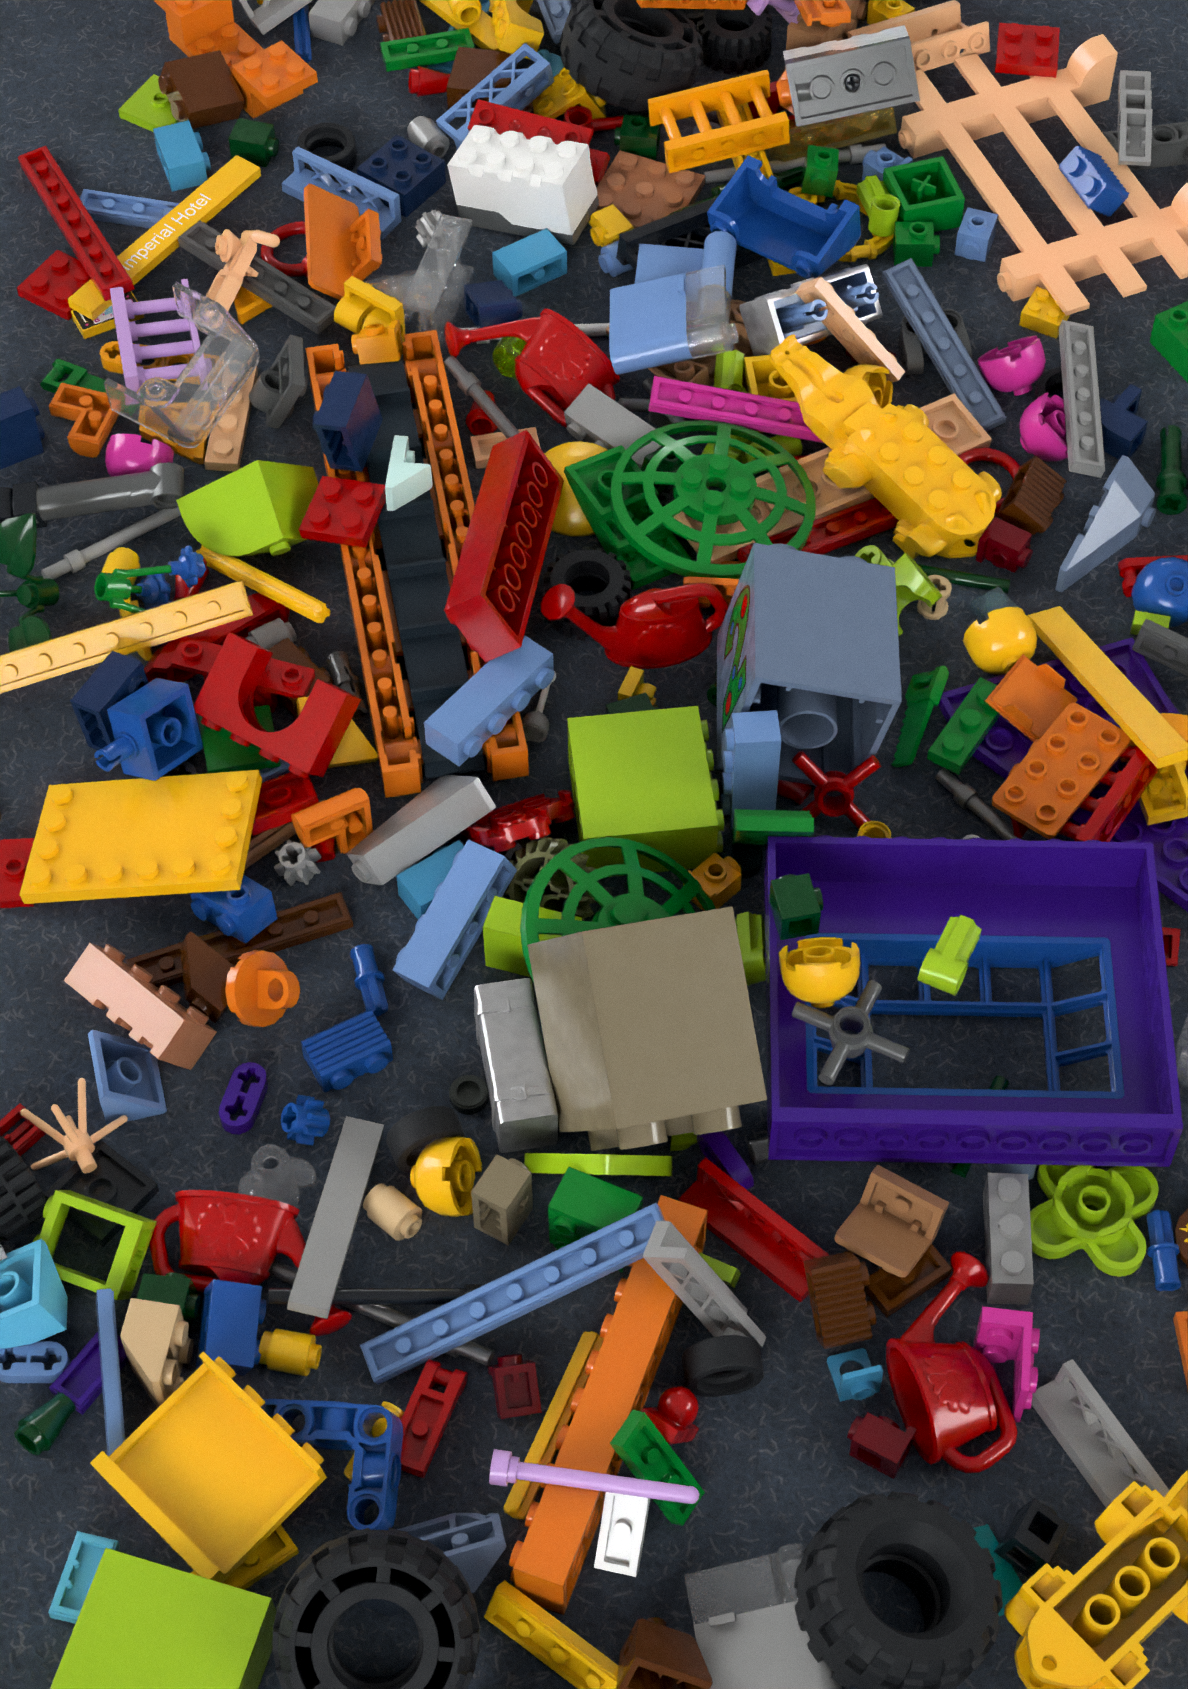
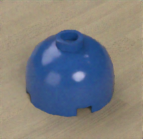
(1163, 589)

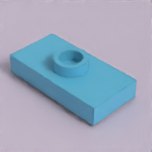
(78, 1575)

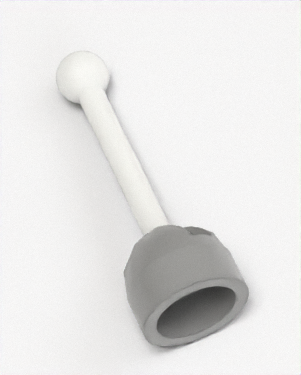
(535, 722)

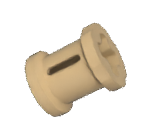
(941, 607)

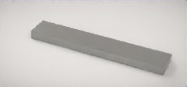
(1081, 399)
(335, 1218)

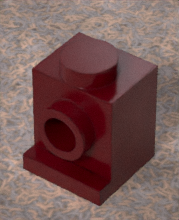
(1005, 546)
(880, 1443)

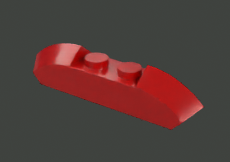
(263, 610)

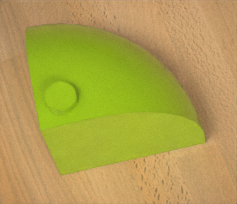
(251, 509)

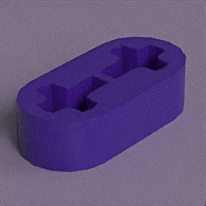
(251, 1100)
(722, 1153)

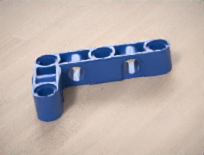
(349, 1428)

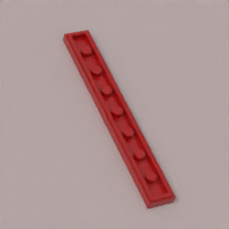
(75, 222)

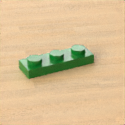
(424, 49)
(965, 729)
(653, 1459)

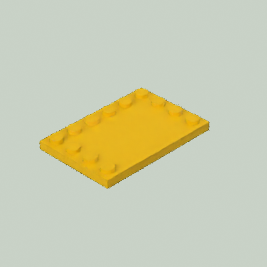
(142, 837)

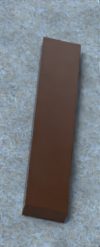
(291, 928)

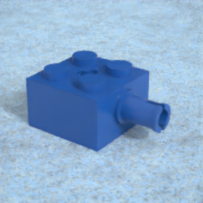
(152, 730)

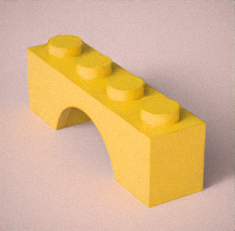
(515, 25)

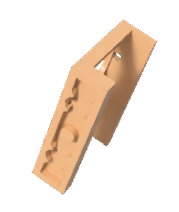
(936, 35)

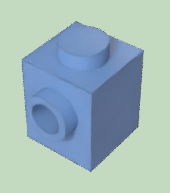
(976, 234)

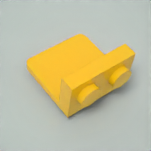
(565, 94)

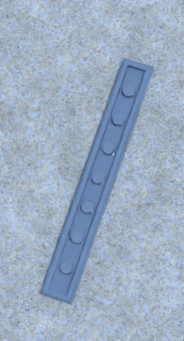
(510, 1296)

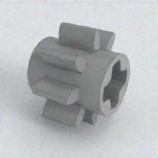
(297, 863)

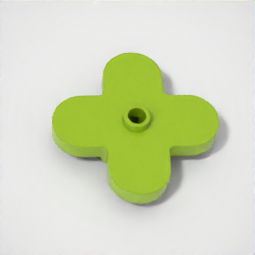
(1094, 1213)

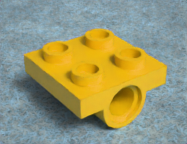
(367, 306)

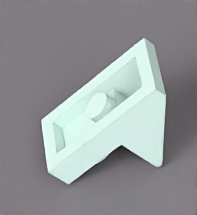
(405, 477)

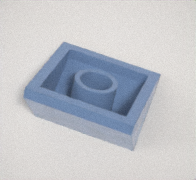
(126, 1077)

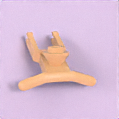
(238, 256)

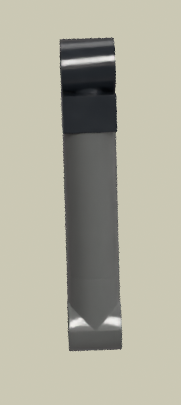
(155, 487)

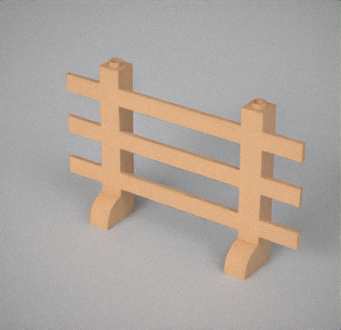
(1010, 111)

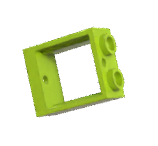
(130, 1251)

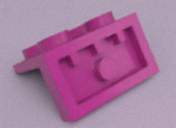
(1010, 1336)

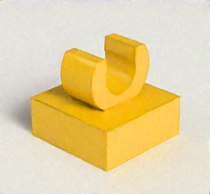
(634, 685)

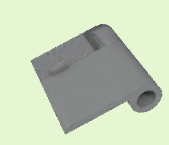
(750, 1625)

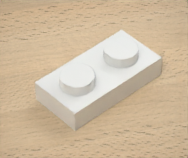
(622, 1533)

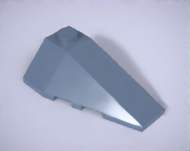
(1112, 524)

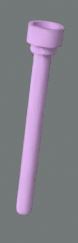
(508, 1469)

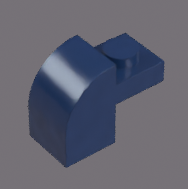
(1121, 428)

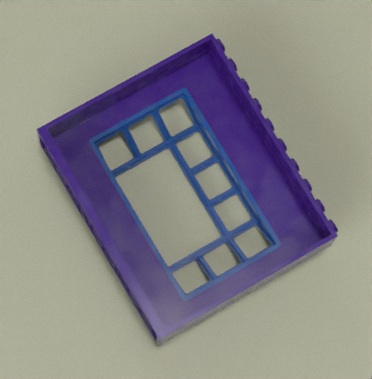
(1035, 910)

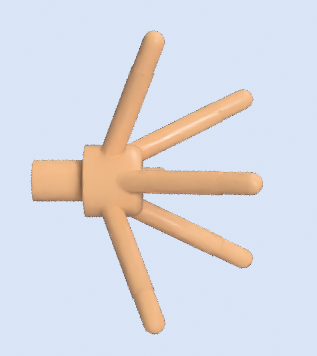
(76, 1142)

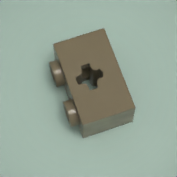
(502, 1199)

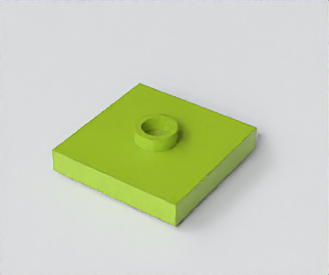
(148, 107)

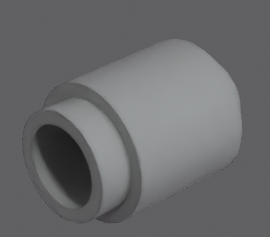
(428, 135)
(272, 633)

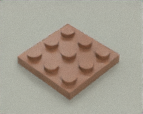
(646, 189)

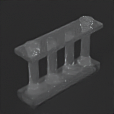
(440, 278)

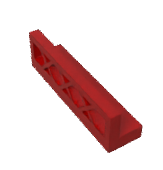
(753, 1229)

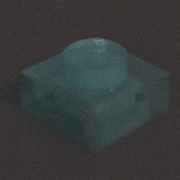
(990, 601)

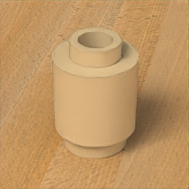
(393, 1212)

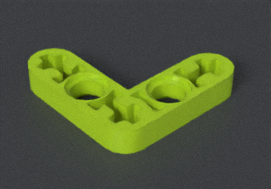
(599, 1164)

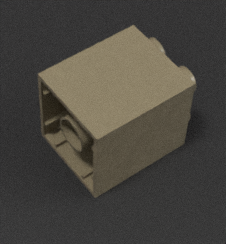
(648, 1029)

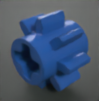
(305, 1120)

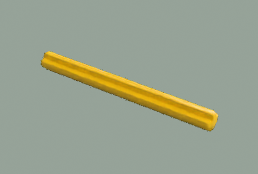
(267, 585)

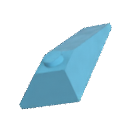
(30, 1296)

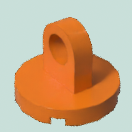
(261, 988)

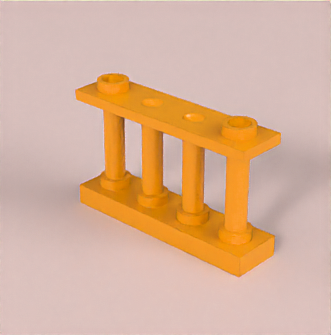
(723, 142)

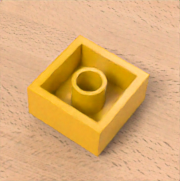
(1042, 313)

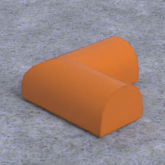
(91, 415)
(342, 816)

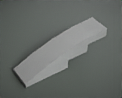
(1134, 118)

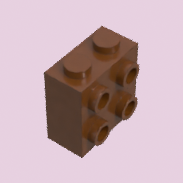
(470, 68)
(201, 89)

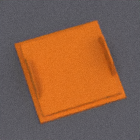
(1031, 697)

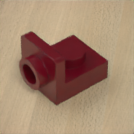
(515, 1386)

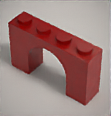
(229, 703)

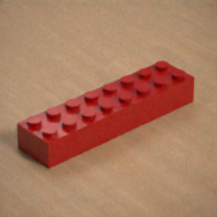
(504, 547)

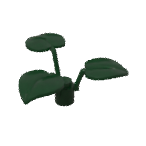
(18, 551)

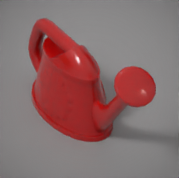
(553, 363)
(652, 627)
(235, 1241)
(949, 1387)

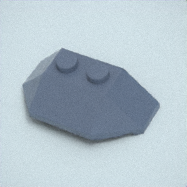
(467, 1541)

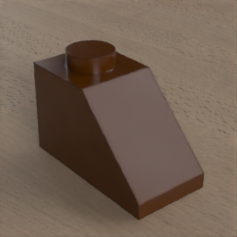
(204, 977)

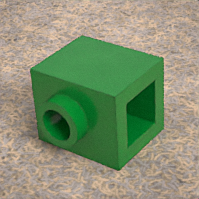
(820, 171)
(915, 241)

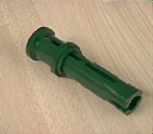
(1171, 480)

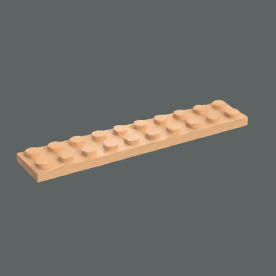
(947, 419)

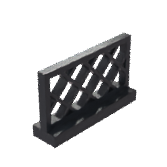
(674, 231)

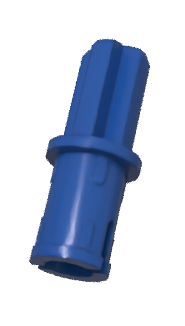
(369, 979)
(1163, 1251)

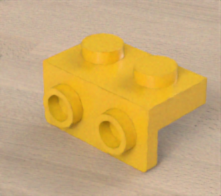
(1166, 795)

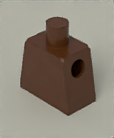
(661, 1659)

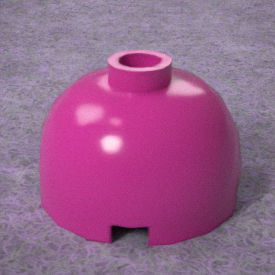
(1014, 366)
(1044, 428)
(129, 455)

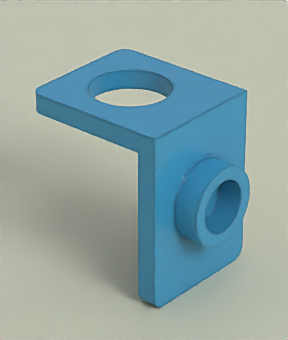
(859, 1383)

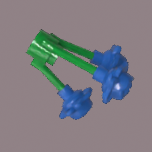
(154, 588)

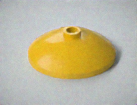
(569, 516)

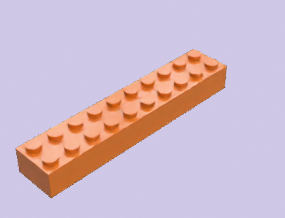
(618, 1382)

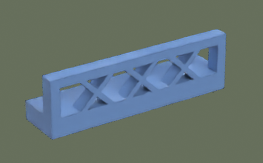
(517, 95)
(294, 185)

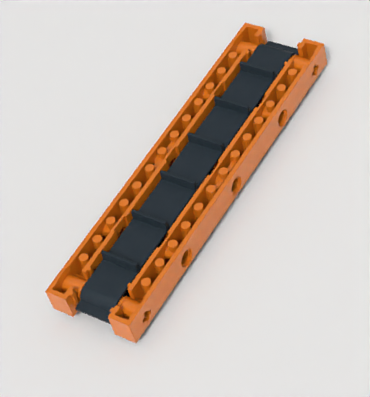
(405, 605)

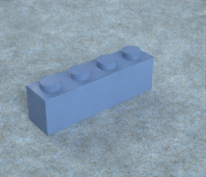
(488, 701)
(751, 762)
(454, 919)

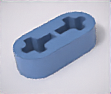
(29, 1365)

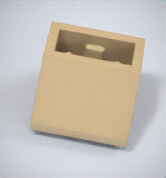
(156, 1346)

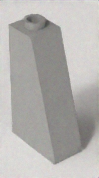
(420, 827)

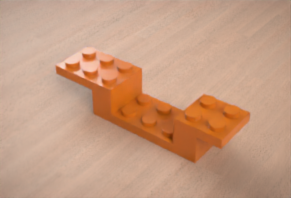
(263, 75)

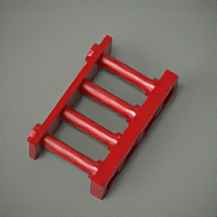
(531, 125)
(1113, 808)

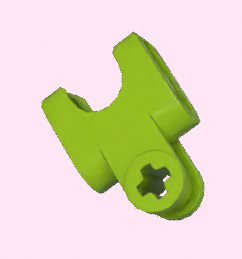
(910, 579)

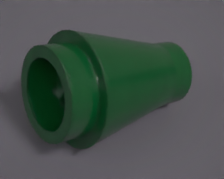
(43, 1425)

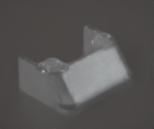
(206, 387)

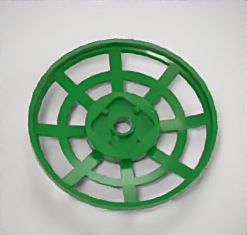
(708, 505)
(614, 911)

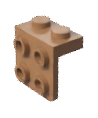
(892, 1222)

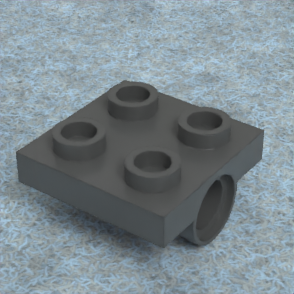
(281, 384)

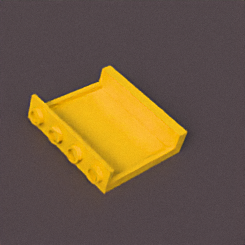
(213, 1471)

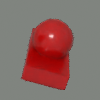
(675, 1415)

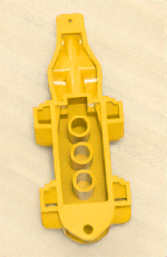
(890, 455)
(1092, 1623)

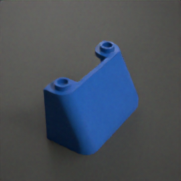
(783, 224)

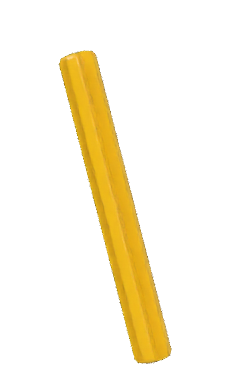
(558, 1413)

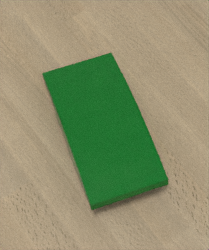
(591, 486)
(757, 825)

